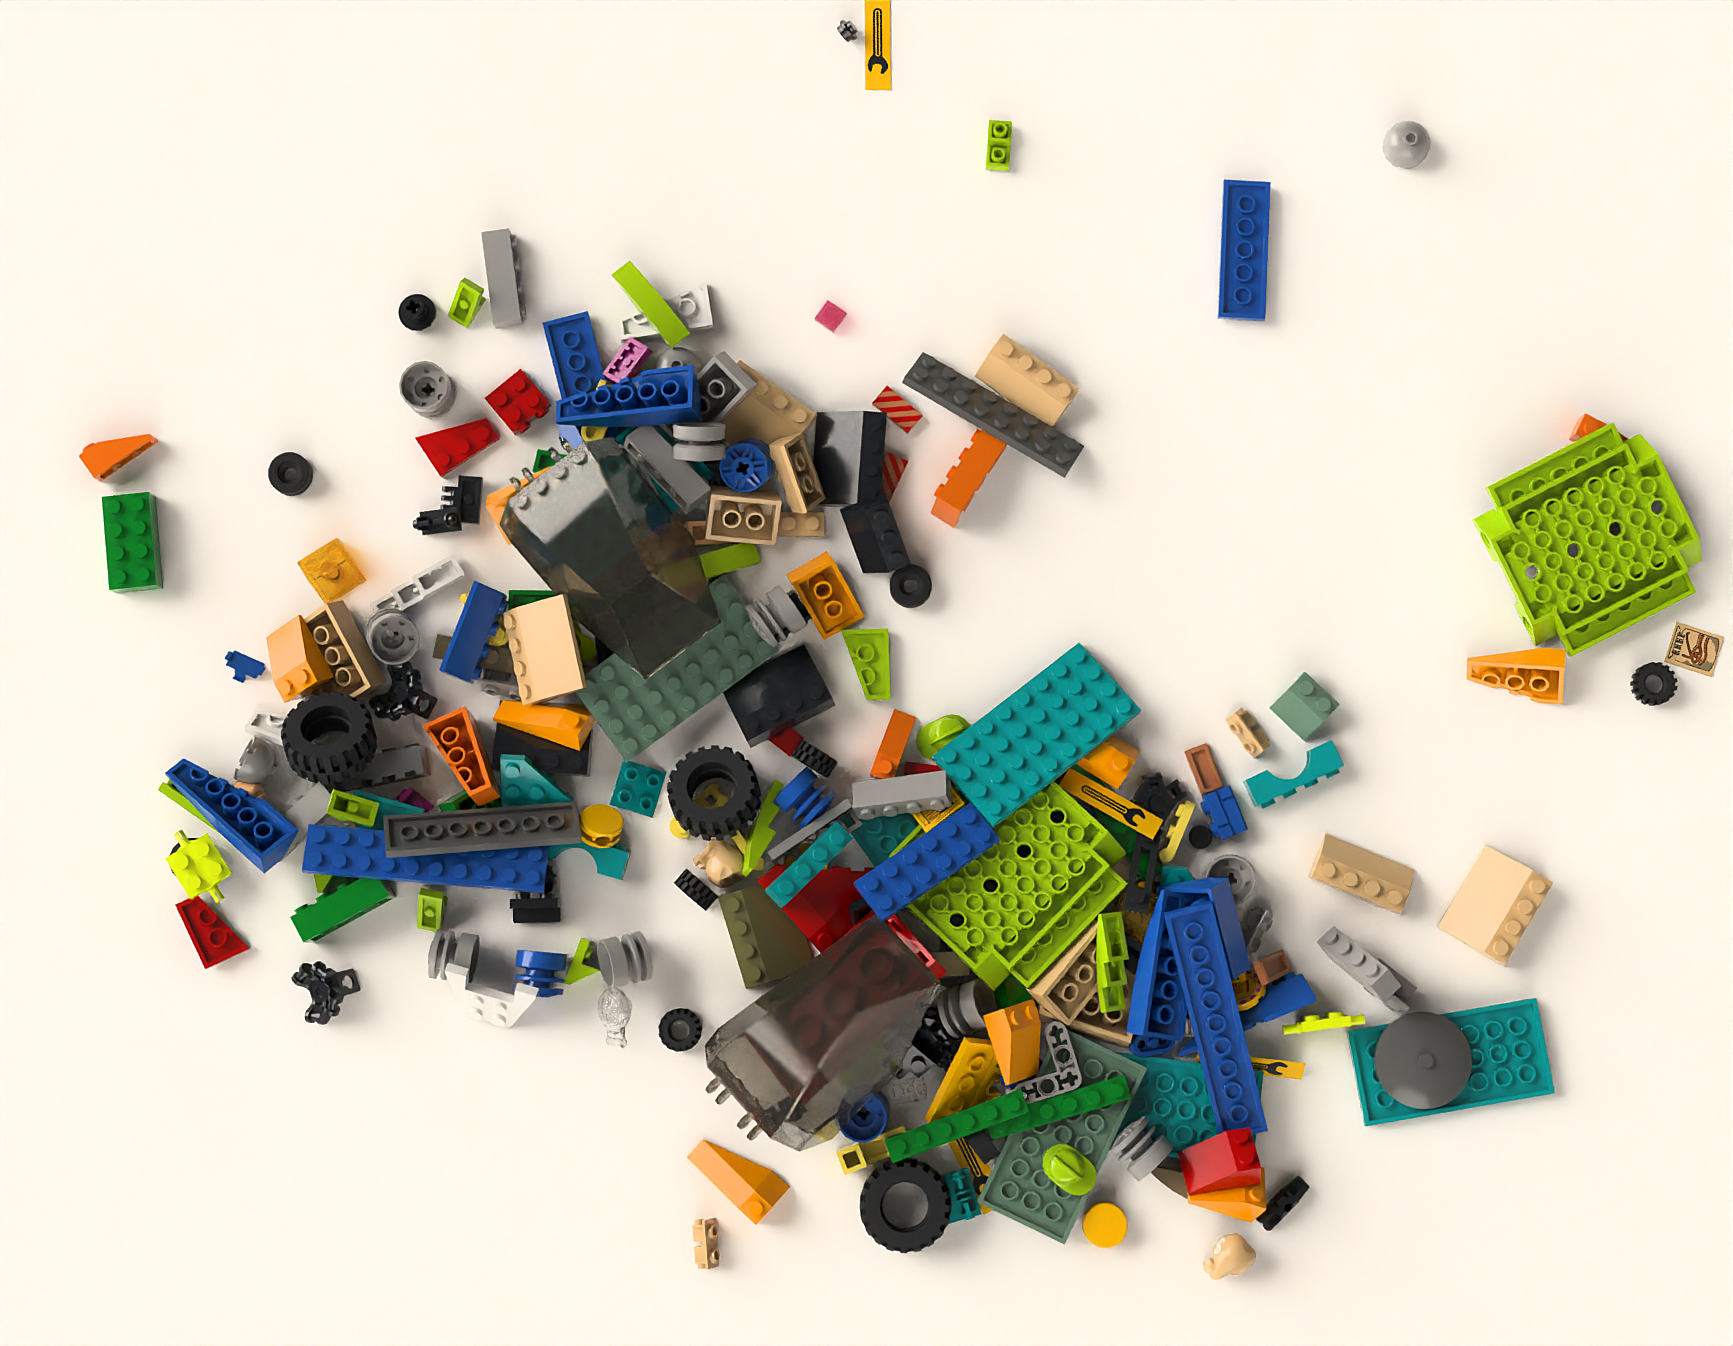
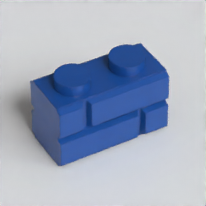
(1224, 813)

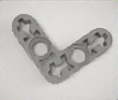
(1061, 1068)

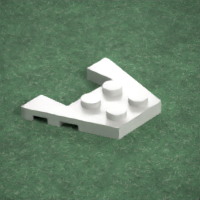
(486, 1003)

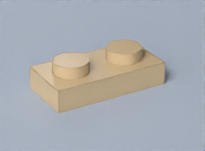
(801, 524)

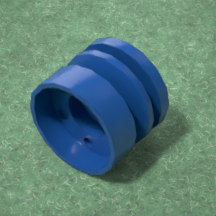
(750, 452)
(804, 798)
(540, 971)
(869, 1127)

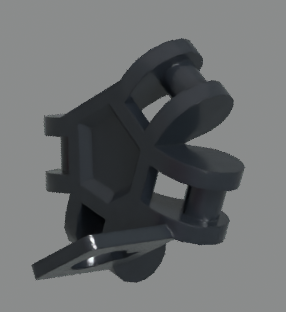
(403, 694)
(1158, 800)
(325, 990)
(932, 1035)

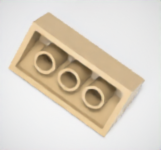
(1026, 381)
(1362, 874)
(1070, 978)

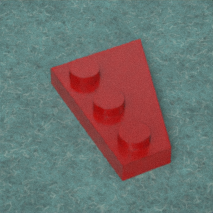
(457, 444)
(209, 934)

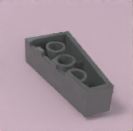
(390, 767)

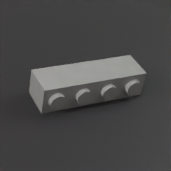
(502, 278)
(672, 475)
(902, 795)
(308, 810)
(1359, 964)

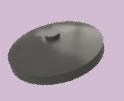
(1422, 1060)

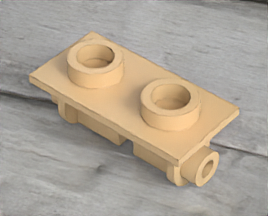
(1253, 742)
(708, 1254)

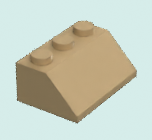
(797, 473)
(742, 516)

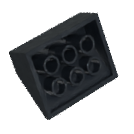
(849, 455)
(778, 696)
(544, 754)

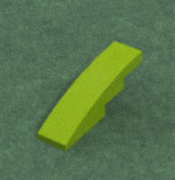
(650, 303)
(729, 559)
(760, 833)
(1110, 957)

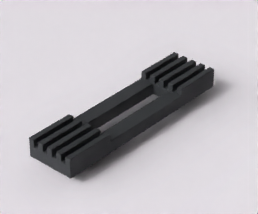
(1138, 898)

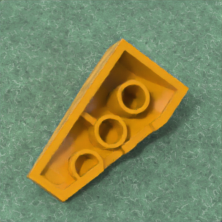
(1527, 672)
(556, 722)
(1110, 761)
(743, 1182)

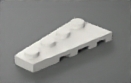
(690, 307)
(269, 726)

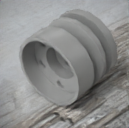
(418, 381)
(775, 616)
(392, 649)
(1242, 872)
(446, 950)
(624, 959)
(964, 1006)
(1140, 1147)

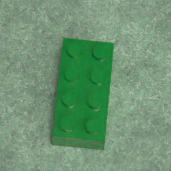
(132, 542)
(341, 907)

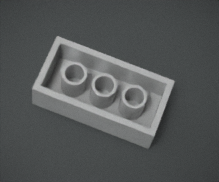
(721, 390)

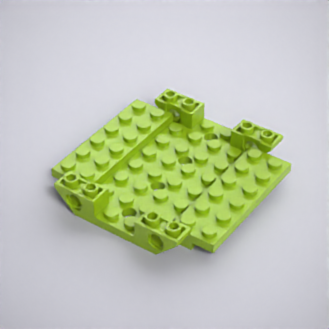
(1574, 501)
(1038, 899)

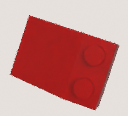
(1221, 1163)

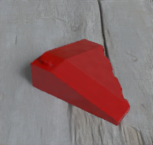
(822, 904)

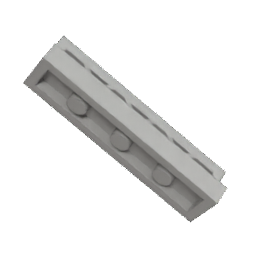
(812, 829)

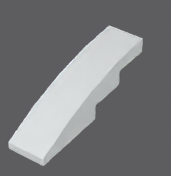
(421, 586)

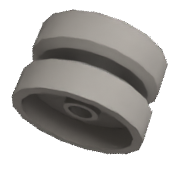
(699, 440)

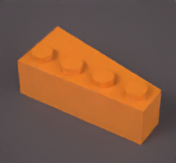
(966, 477)
(463, 750)

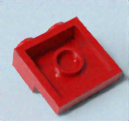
(518, 402)

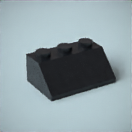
(875, 535)

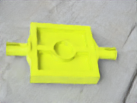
(199, 866)
(1331, 1020)

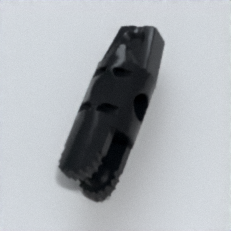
(1283, 1203)

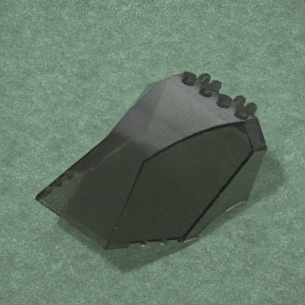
(617, 552)
(823, 1037)

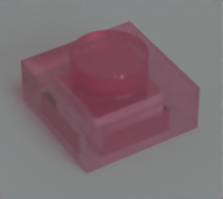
(830, 316)

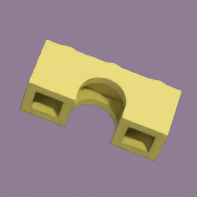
(862, 1154)

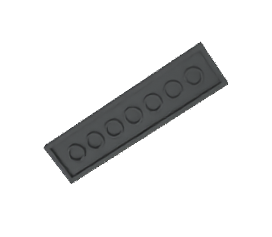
(993, 414)
(481, 829)

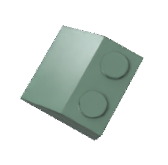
(1304, 706)

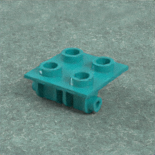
(637, 788)
(962, 1195)

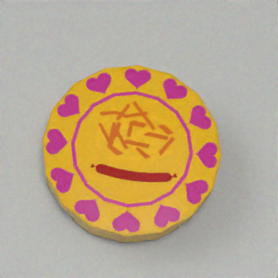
(1249, 991)

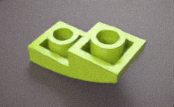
(998, 145)

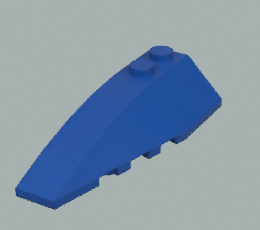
(645, 400)
(242, 819)
(1157, 993)
(1278, 1000)

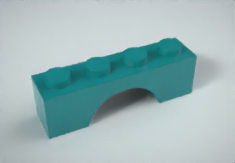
(1320, 761)
(609, 861)
(808, 864)

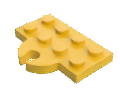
(967, 1080)

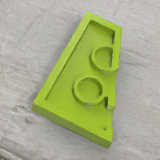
(871, 660)

